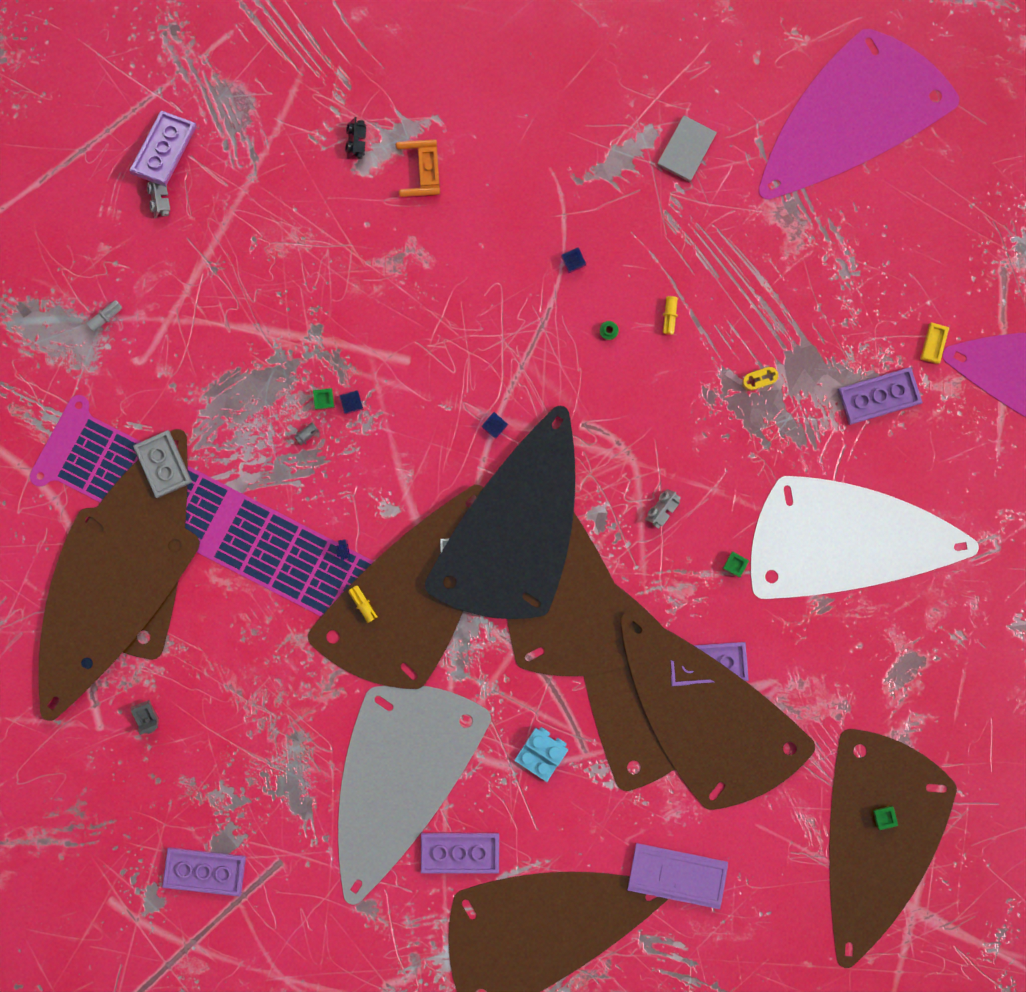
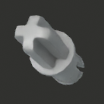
(104, 315)

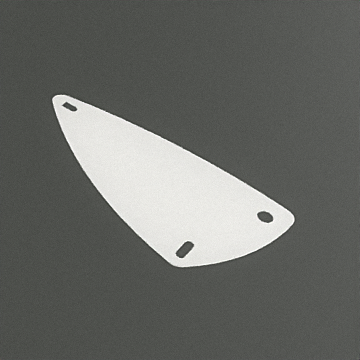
(845, 539)

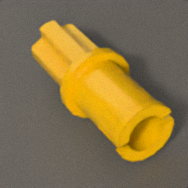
(670, 315)
(362, 604)

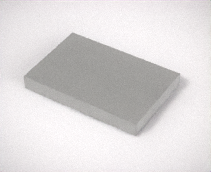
(686, 148)
(162, 464)

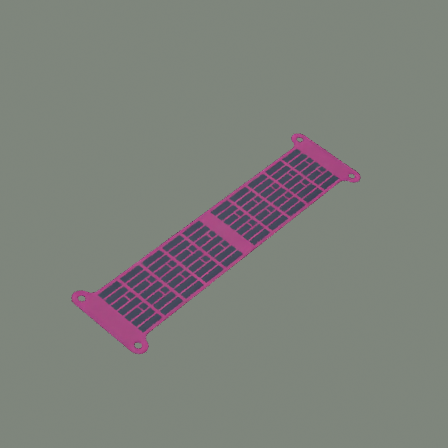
(227, 523)

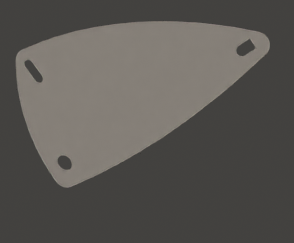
(399, 776)

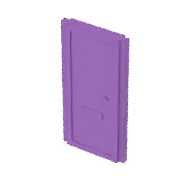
(677, 876)

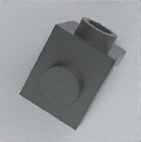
(145, 717)

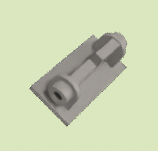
(158, 204)
(667, 501)

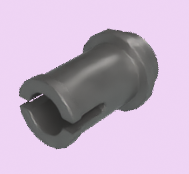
(306, 434)

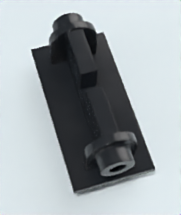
(353, 145)

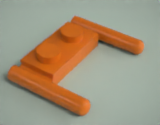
(427, 165)

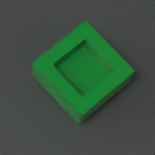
(323, 399)
(735, 564)
(885, 817)

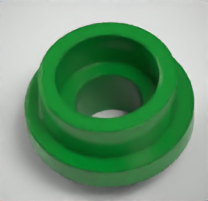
(609, 336)

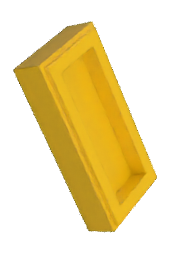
(934, 343)

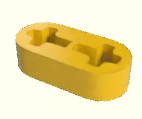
(758, 375)

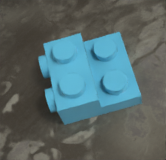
(541, 753)

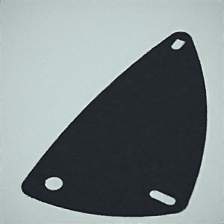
(514, 530)

